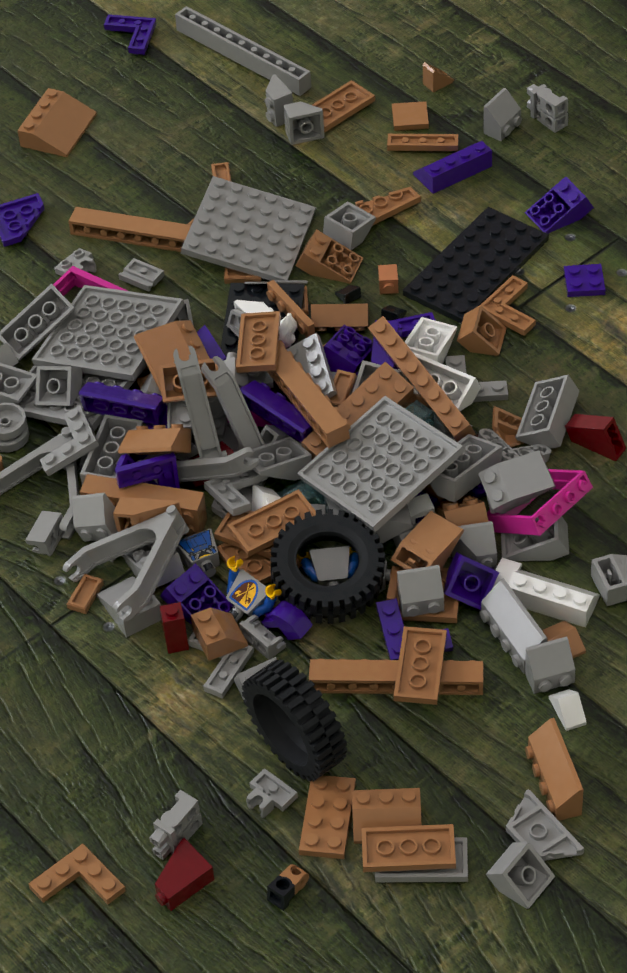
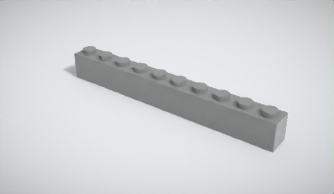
(242, 50)

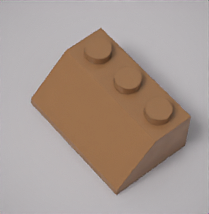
(338, 315)
(171, 385)
(156, 440)
(385, 809)

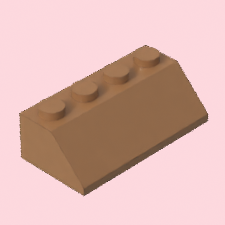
(555, 771)

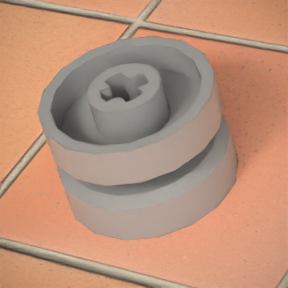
(13, 427)

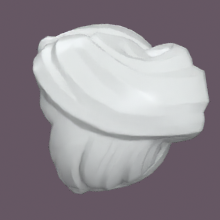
(287, 328)

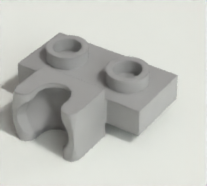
(79, 258)
(269, 792)

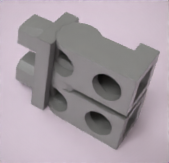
(548, 107)
(175, 825)

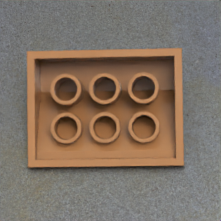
(55, 123)
(160, 343)

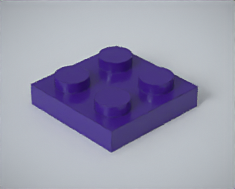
(584, 280)

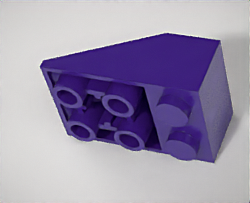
(559, 207)
(347, 350)
(195, 593)

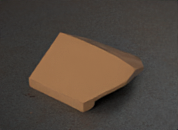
(506, 426)
(565, 629)

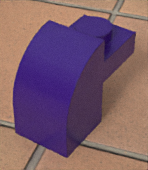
(289, 619)

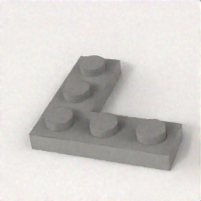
(489, 390)
(83, 442)
(227, 493)
(226, 670)

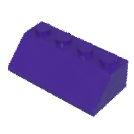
(455, 167)
(121, 402)
(276, 410)

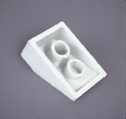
(431, 339)

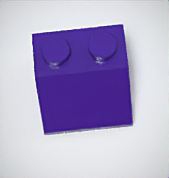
(469, 580)

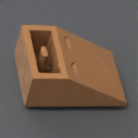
(328, 259)
(136, 510)
(463, 512)
(428, 543)

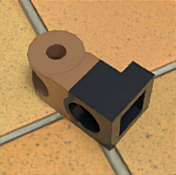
(286, 886)

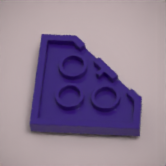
(18, 218)

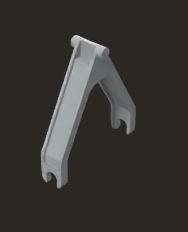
(198, 406)
(241, 429)
(31, 464)
(213, 467)
(162, 530)

